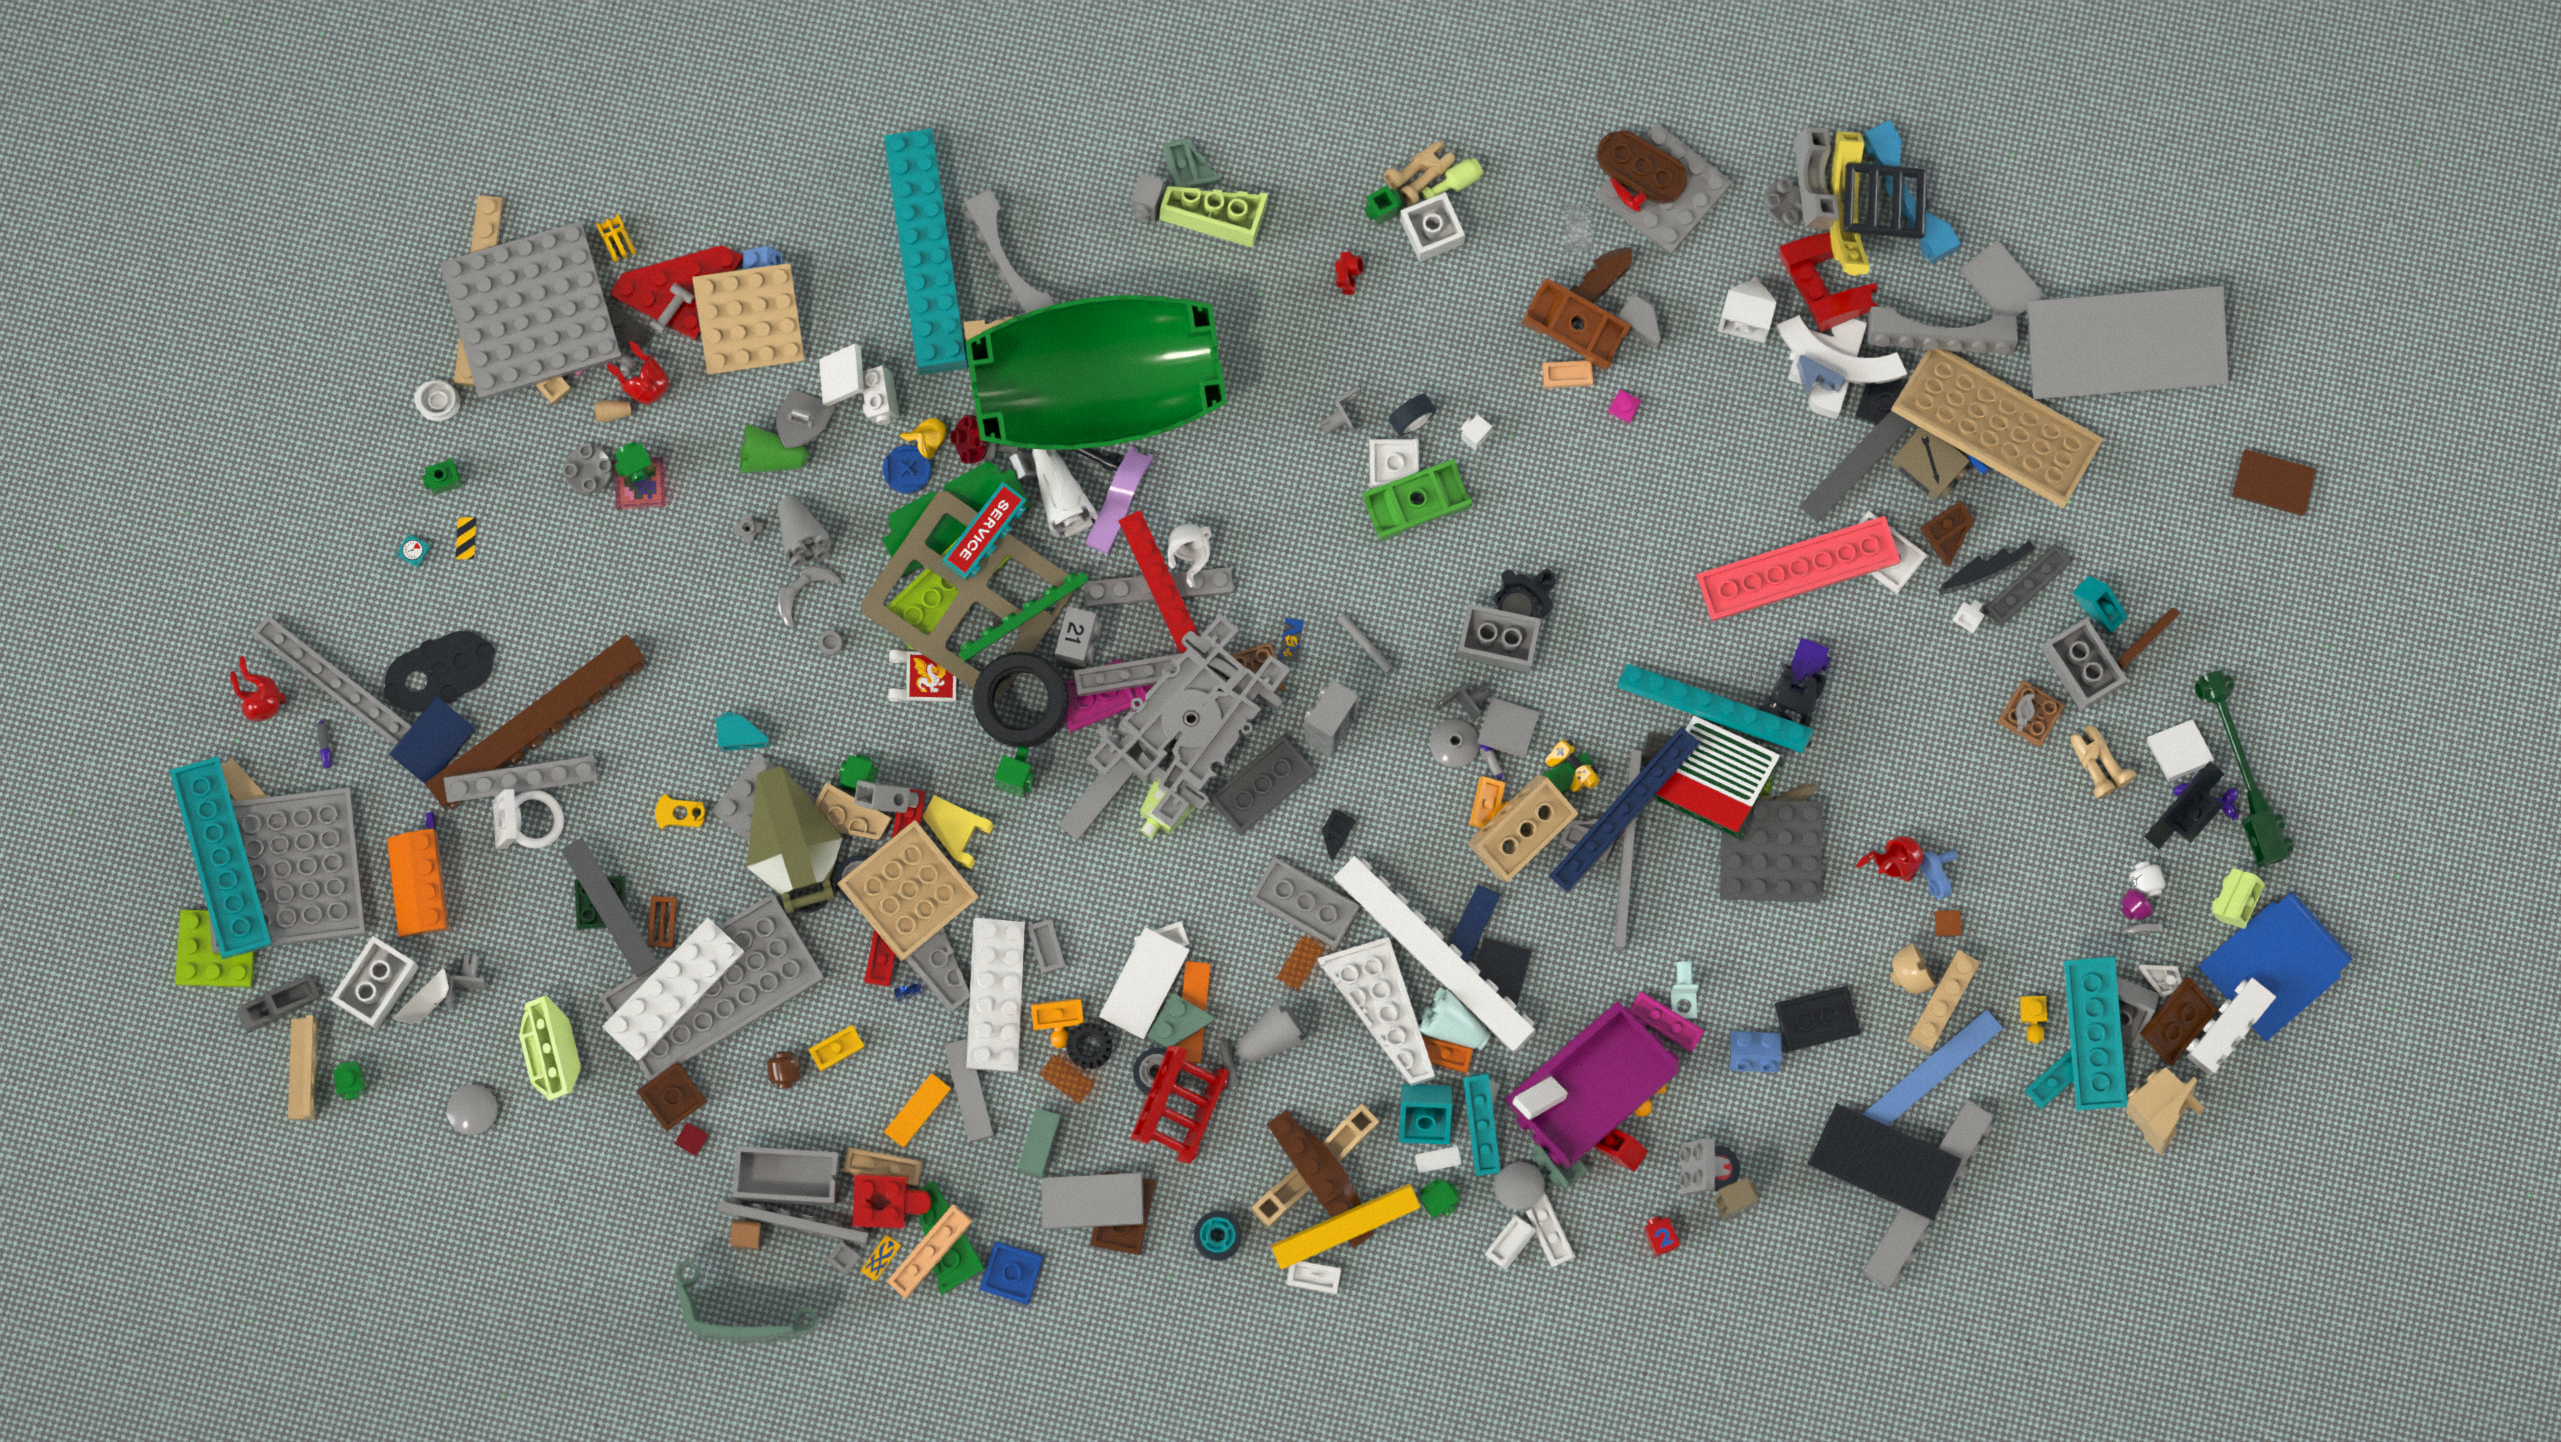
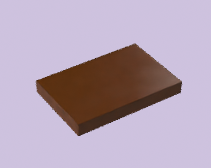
(2273, 482)
(2147, 639)
(2178, 1021)
(1125, 1238)

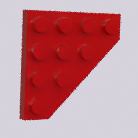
(650, 286)

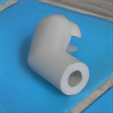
(627, 364)

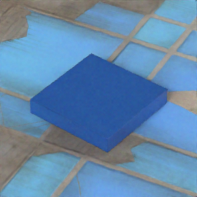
(1011, 1273)

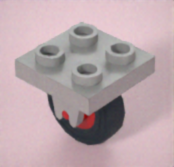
(1706, 1167)

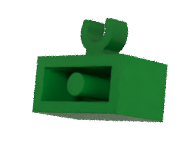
(1014, 774)

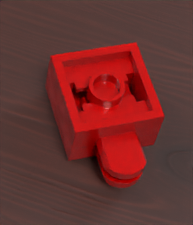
(886, 1200)

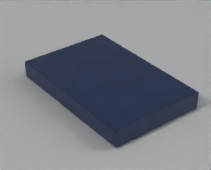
(431, 740)

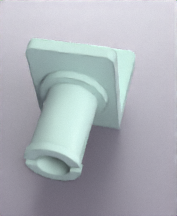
(1684, 990)

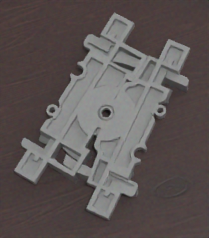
(1221, 709)

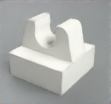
(1969, 616)

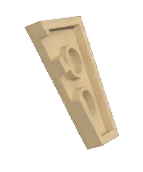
(850, 818)

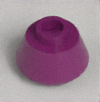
(2135, 905)

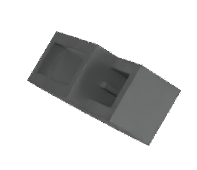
(277, 1003)

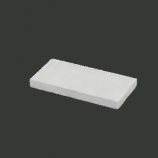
(1144, 983)

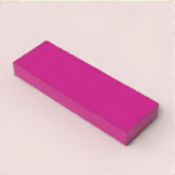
(1666, 1021)

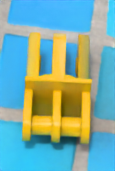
(615, 236)

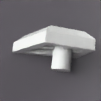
(2161, 978)

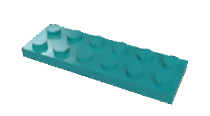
(2095, 1033)

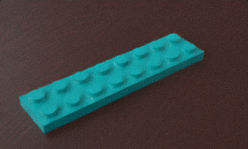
(220, 858)

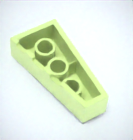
(1215, 213)

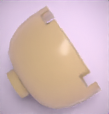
(1911, 971)

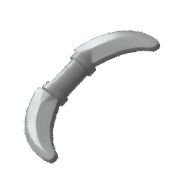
(808, 575)

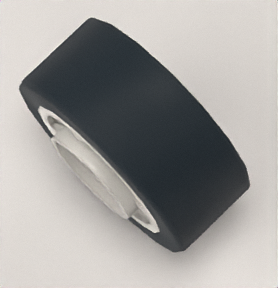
(1412, 414)

